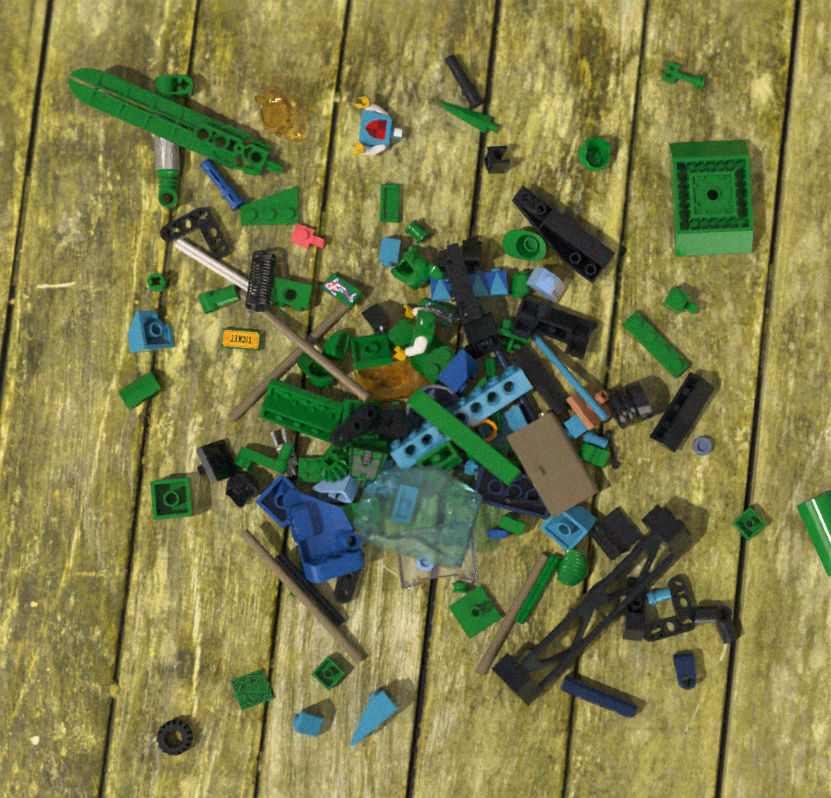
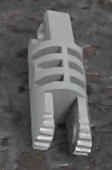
(292, 469)

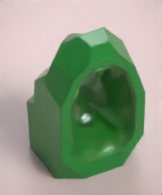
(337, 345)

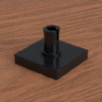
(216, 461)

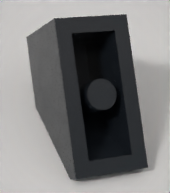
(472, 251)

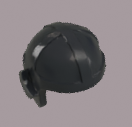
(241, 488)

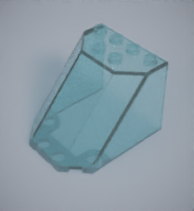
(419, 514)

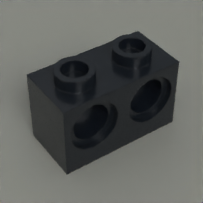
(391, 423)

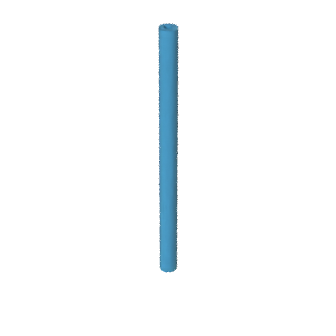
(570, 377)

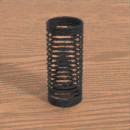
(262, 279)

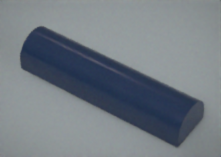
(598, 697)

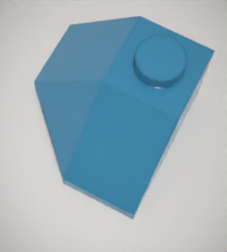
(149, 333)

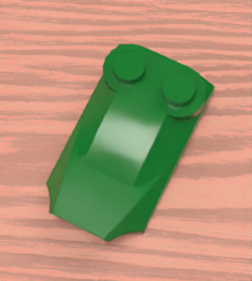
(429, 364)

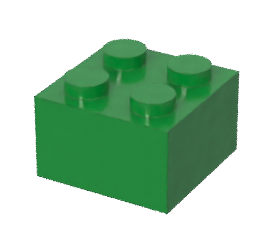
(172, 498)

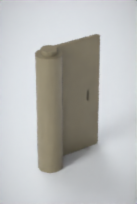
(552, 463)

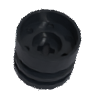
(628, 405)

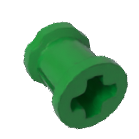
(417, 231)
(157, 276)

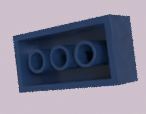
(495, 491)

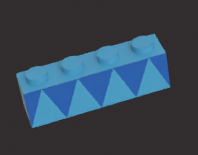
(483, 284)

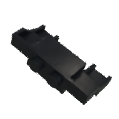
(461, 287)
(553, 324)

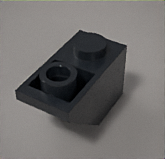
(376, 319)

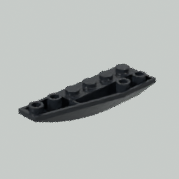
(564, 237)

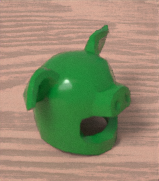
(415, 269)

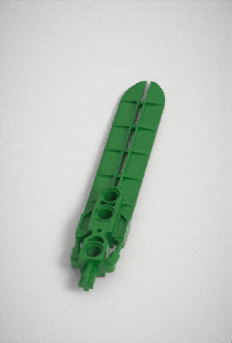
(171, 131)

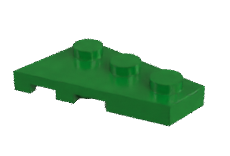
(272, 210)

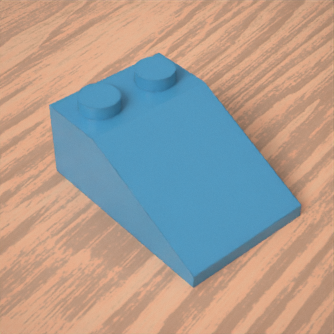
(376, 711)

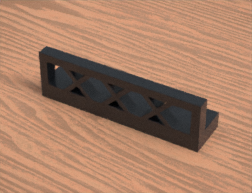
(540, 380)

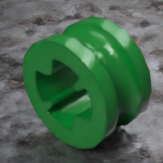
(460, 588)

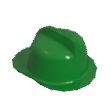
(524, 245)
(317, 374)

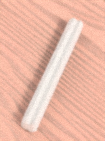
(213, 264)

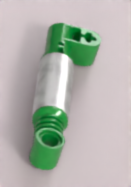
(165, 151)

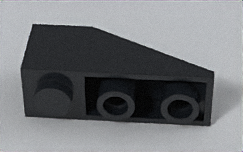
(634, 616)

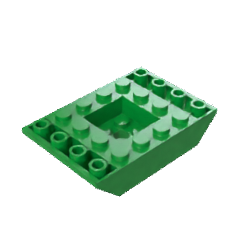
(705, 224)

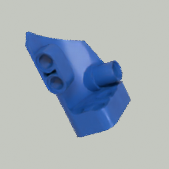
(322, 537)

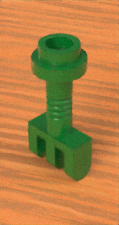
(675, 74)

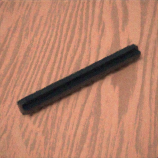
(309, 588)

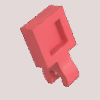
(305, 236)

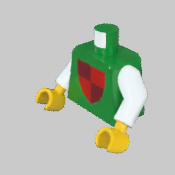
(421, 332)

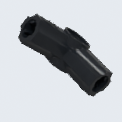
(724, 625)

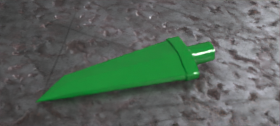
(475, 119)

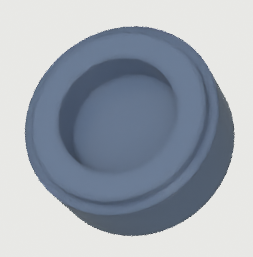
(702, 446)

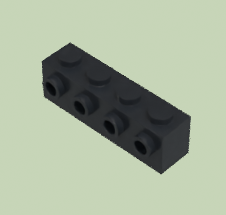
(682, 412)

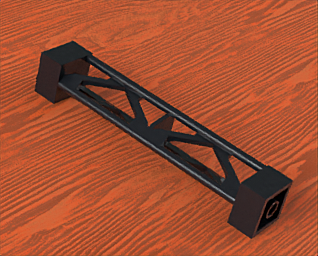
(662, 530)

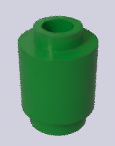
(519, 287)

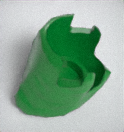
(572, 568)

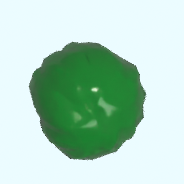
(594, 153)

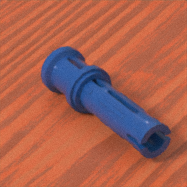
(227, 191)

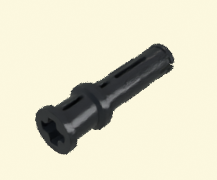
(468, 88)

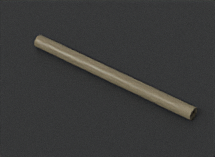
(511, 615)

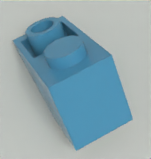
(308, 723)

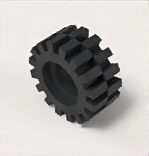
(163, 741)

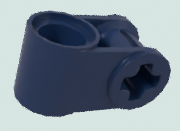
(685, 665)

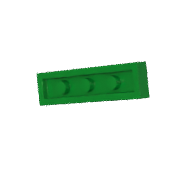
(655, 344)

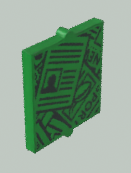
(252, 689)

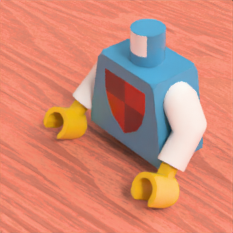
(374, 129)

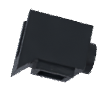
(493, 160)

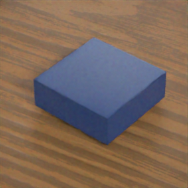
(496, 533)

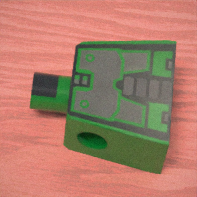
(366, 461)

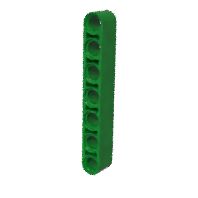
(463, 436)

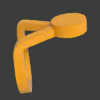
(488, 439)

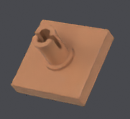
(584, 411)

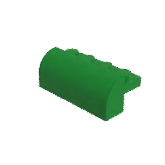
(301, 410)
(817, 519)

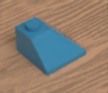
(569, 526)

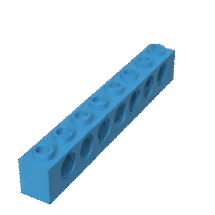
(470, 416)

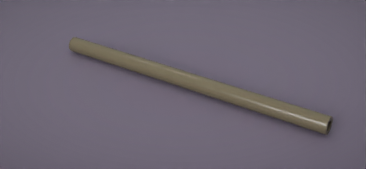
(310, 350)
(287, 362)
(302, 596)

